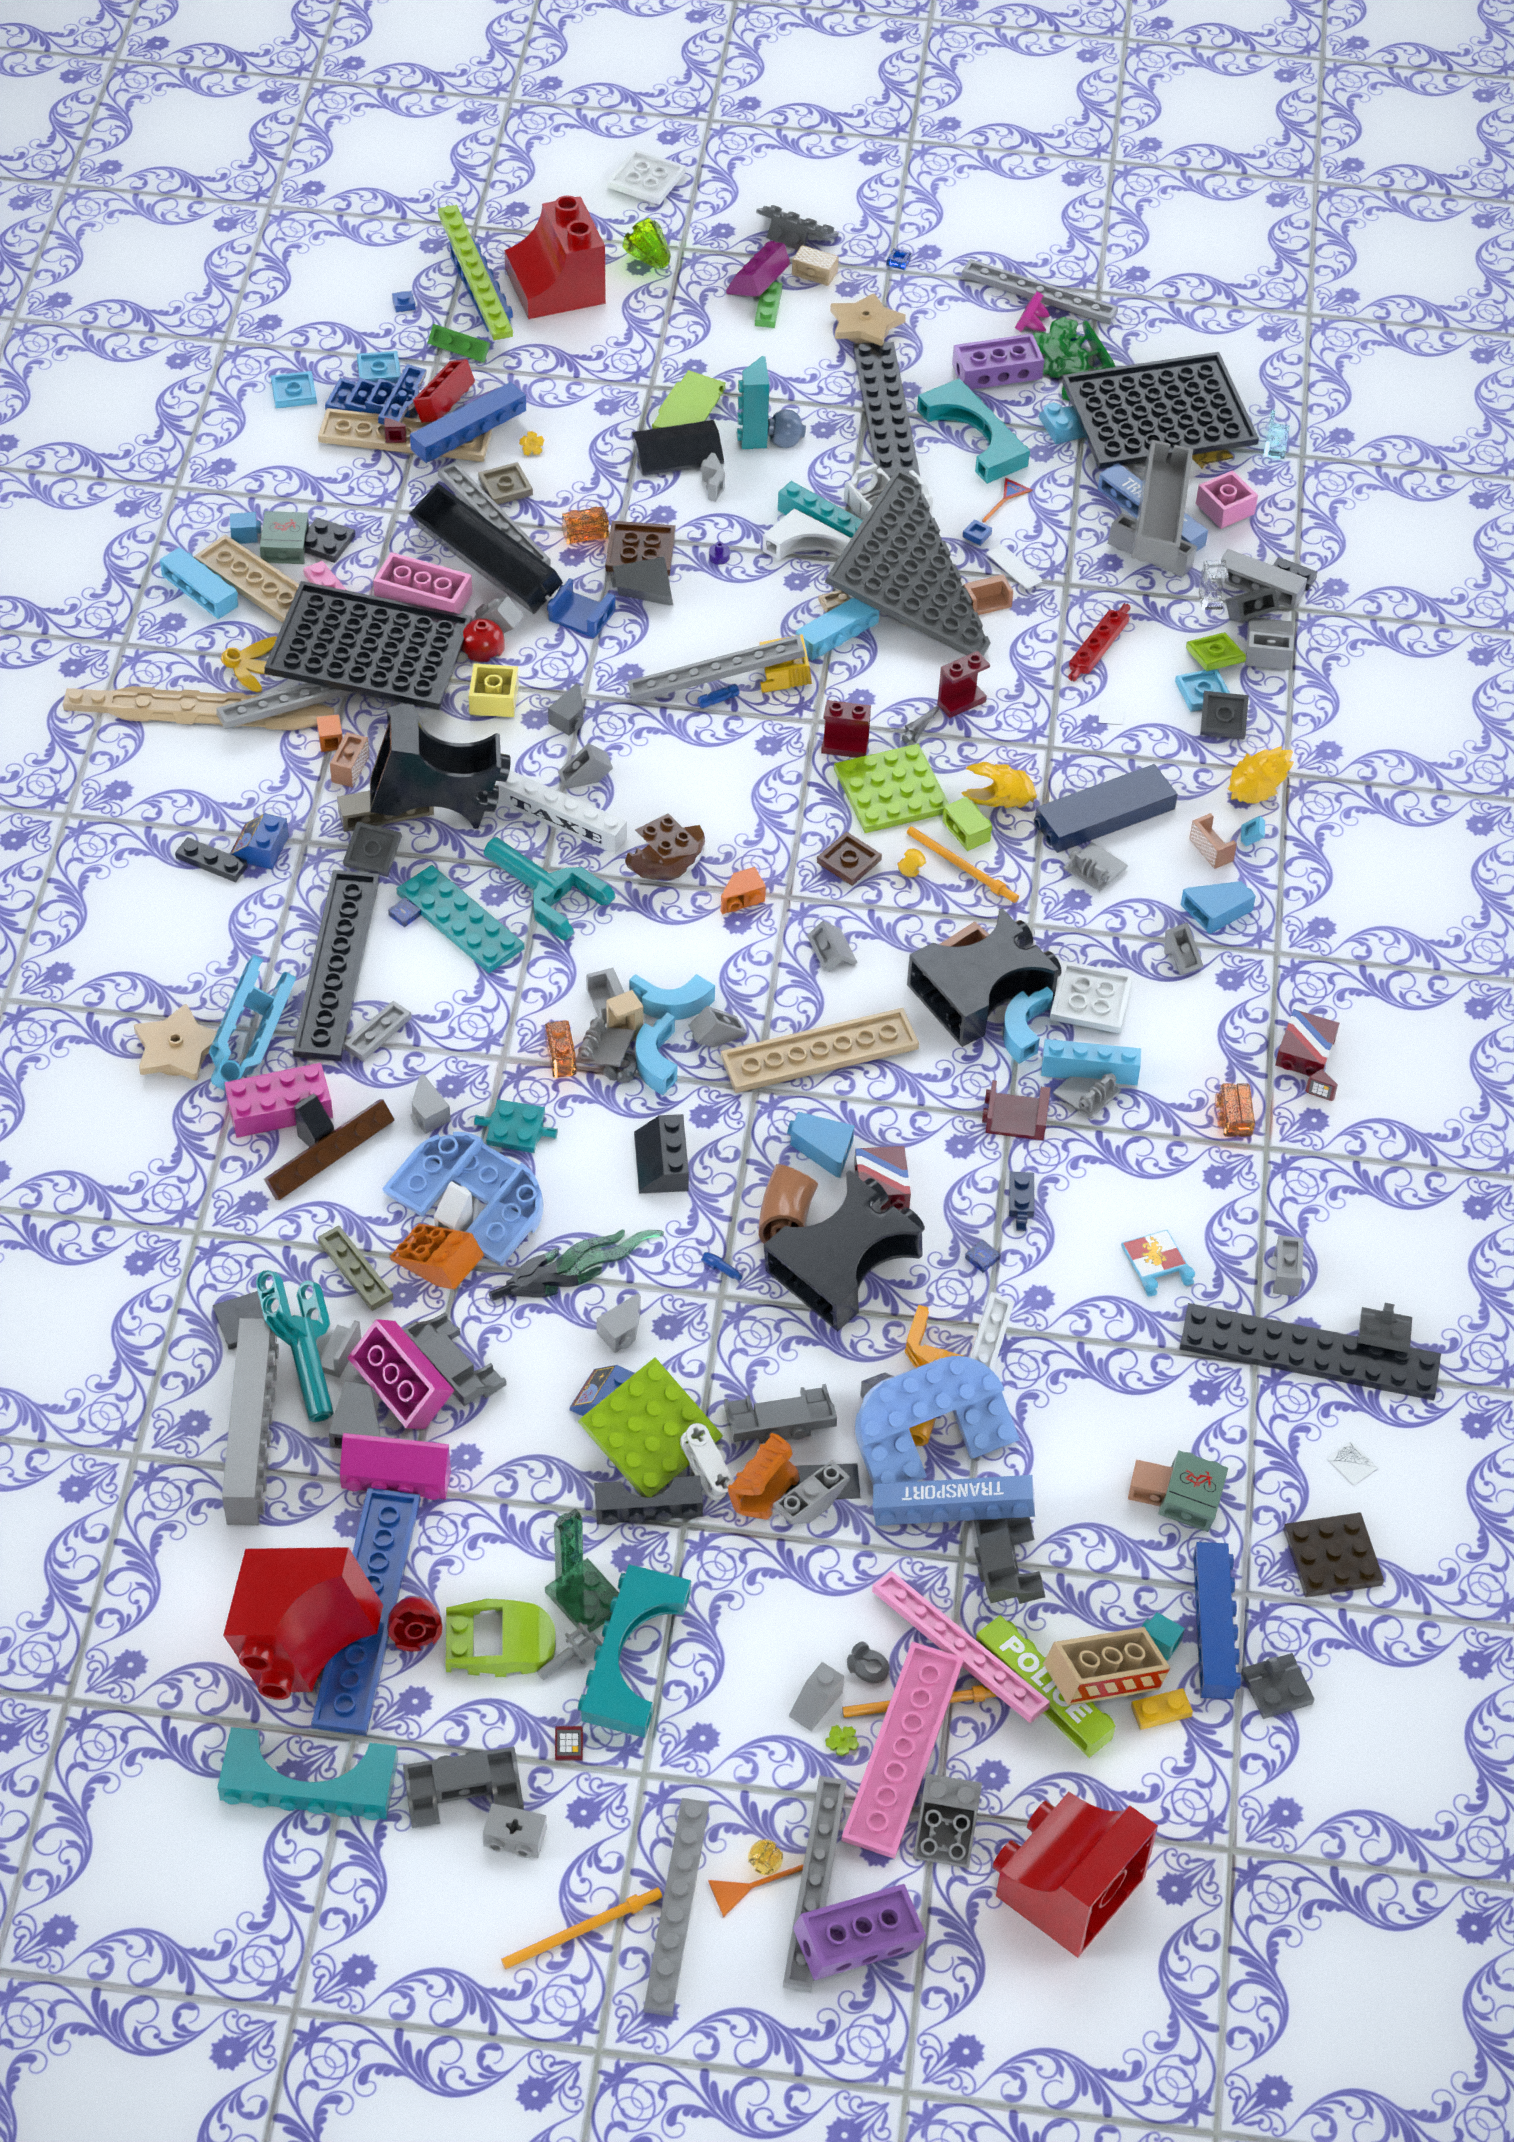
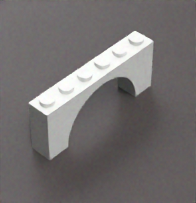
(800, 533)

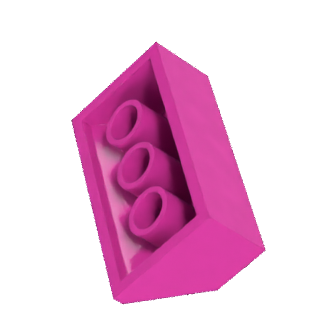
(395, 1465)

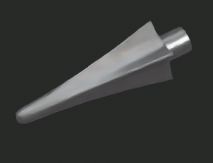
(914, 729)

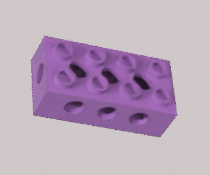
(998, 361)
(859, 1931)

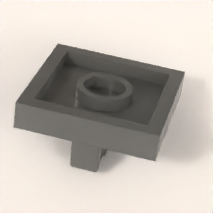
(1224, 715)
(372, 849)
(1385, 1328)
(1277, 1685)

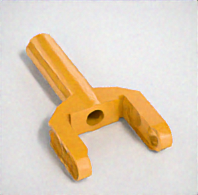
(920, 1356)

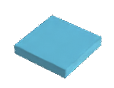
(379, 365)
(293, 389)
(1194, 684)

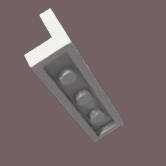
(991, 1330)

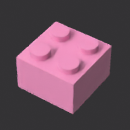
(1226, 499)

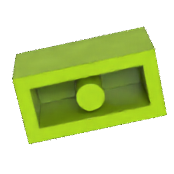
(967, 823)

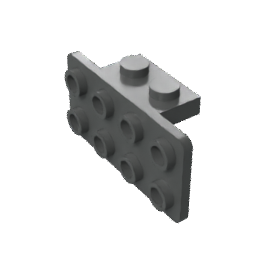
(791, 229)

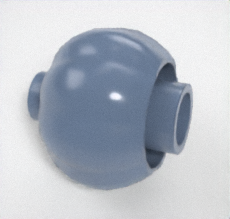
(786, 428)

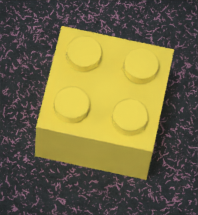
(493, 690)

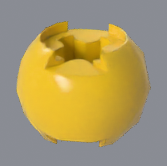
(911, 863)

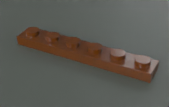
(329, 1149)

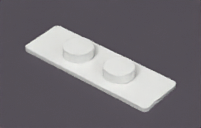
(1014, 566)

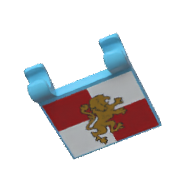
(1155, 1257)

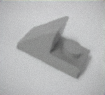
(1183, 948)

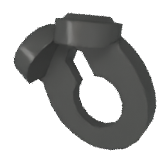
(627, 1073)
(862, 1651)

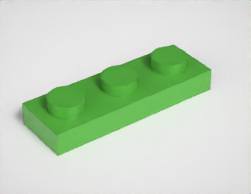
(769, 306)
(458, 343)

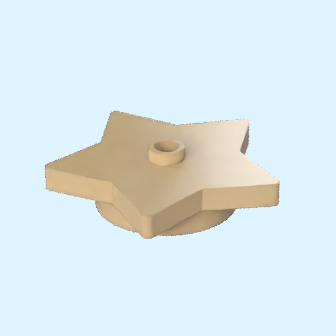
(865, 320)
(174, 1044)

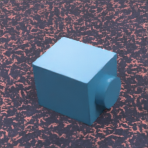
(245, 527)

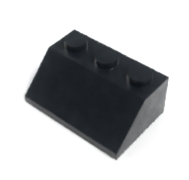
(662, 1155)

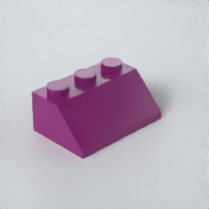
(760, 270)

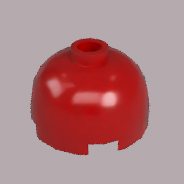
(483, 640)
(414, 1623)

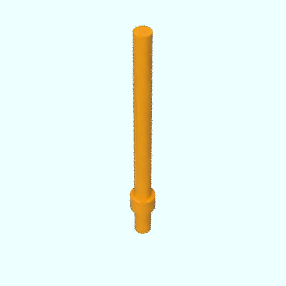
(996, 886)
(976, 1693)
(632, 1905)

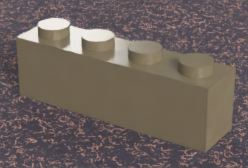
(357, 808)

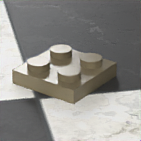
(505, 483)

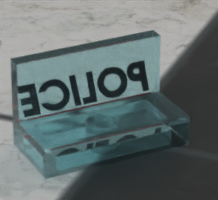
(1276, 438)

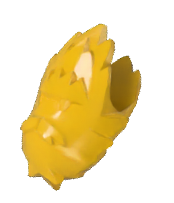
(1260, 775)
(1008, 789)

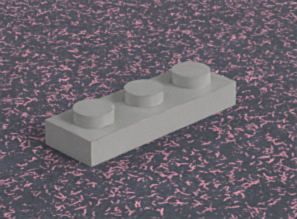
(377, 1031)

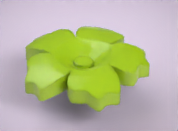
(842, 1740)

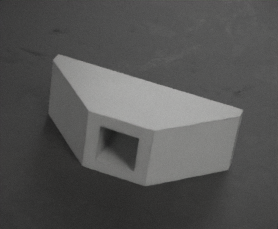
(813, 1495)

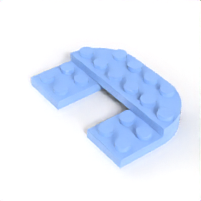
(507, 1189)
(923, 1394)

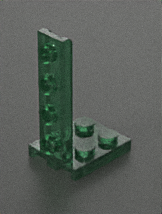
(579, 1586)

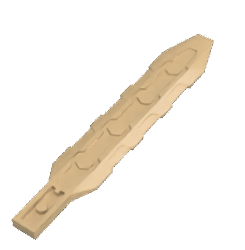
(181, 707)

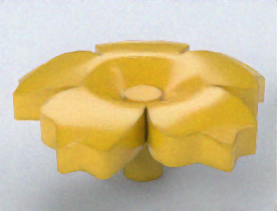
(532, 443)

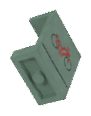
(284, 537)
(1193, 1491)

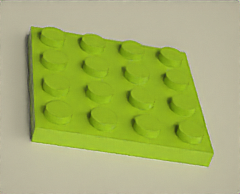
(891, 788)
(643, 1427)

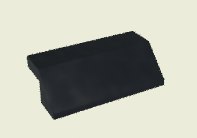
(676, 447)

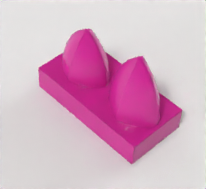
(1029, 315)

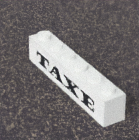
(563, 812)

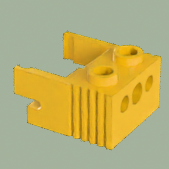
(788, 673)

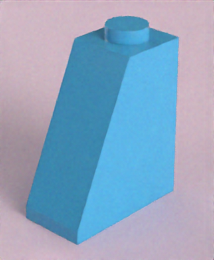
(1218, 903)
(822, 1141)

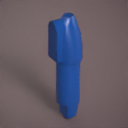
(716, 1262)

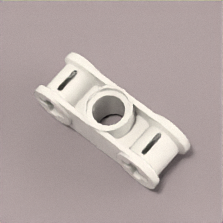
(706, 1461)

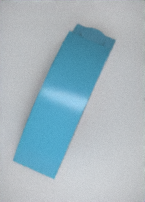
(679, 1002)
(1017, 1035)
(651, 1065)

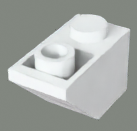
(455, 1208)

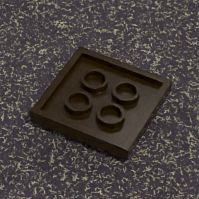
(1333, 1554)

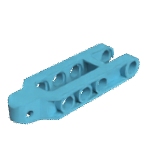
(259, 1001)

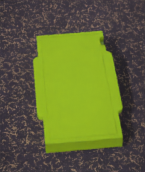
(689, 400)

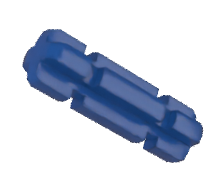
(718, 696)

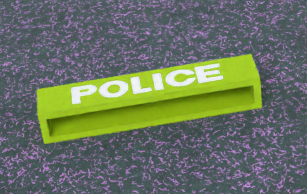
(1080, 1722)

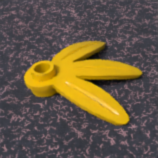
(244, 661)

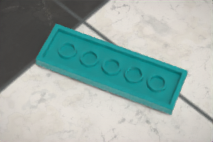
(461, 919)

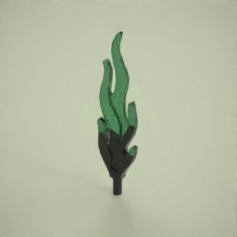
(567, 1270)

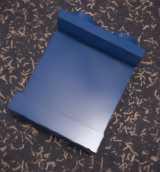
(580, 612)

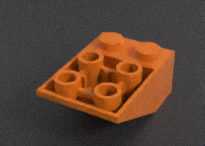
(438, 1254)

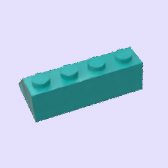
(753, 405)

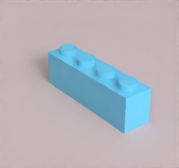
(199, 582)
(837, 627)
(1090, 1060)

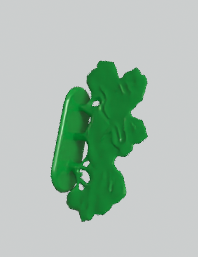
(1067, 356)

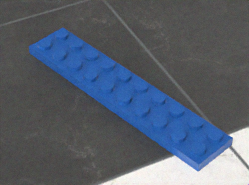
(355, 1671)

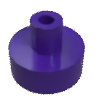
(719, 553)

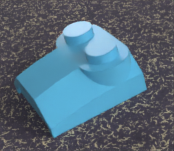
(1061, 423)

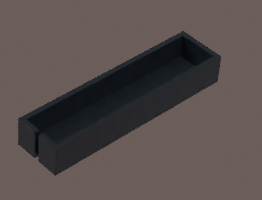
(486, 548)

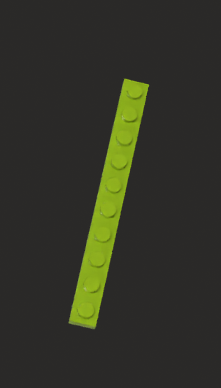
(475, 272)

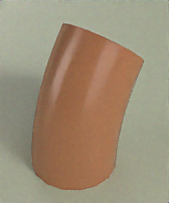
(785, 1201)

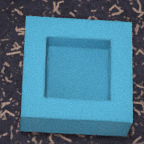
(1253, 831)

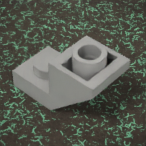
(714, 476)

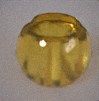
(765, 1857)

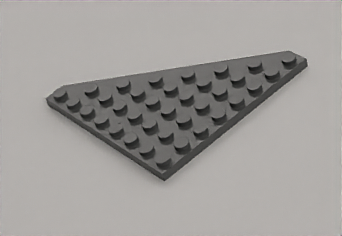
(907, 569)

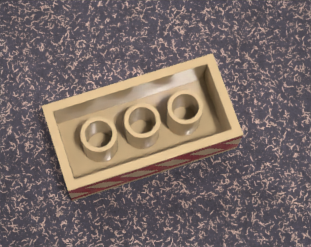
(1106, 1666)

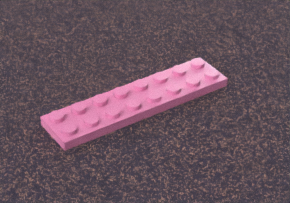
(902, 1750)

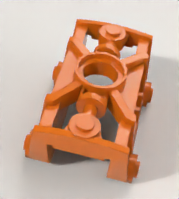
(764, 1479)

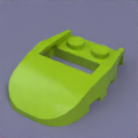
(526, 1638)

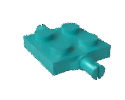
(515, 1126)

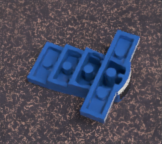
(381, 398)

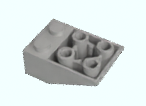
(1269, 643)
(947, 1820)

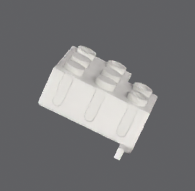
(863, 499)

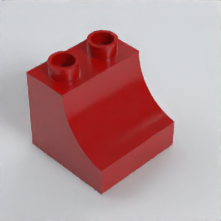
(559, 261)
(297, 1613)
(1075, 1868)

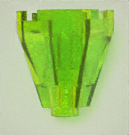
(648, 244)

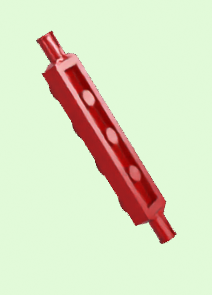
(1098, 642)

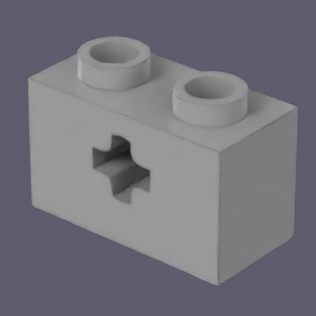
(528, 1830)

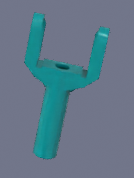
(548, 887)
(301, 1334)

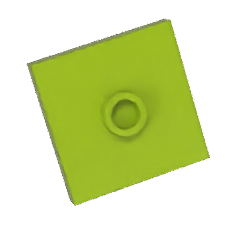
(1215, 651)

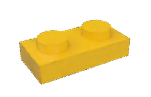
(1161, 1709)

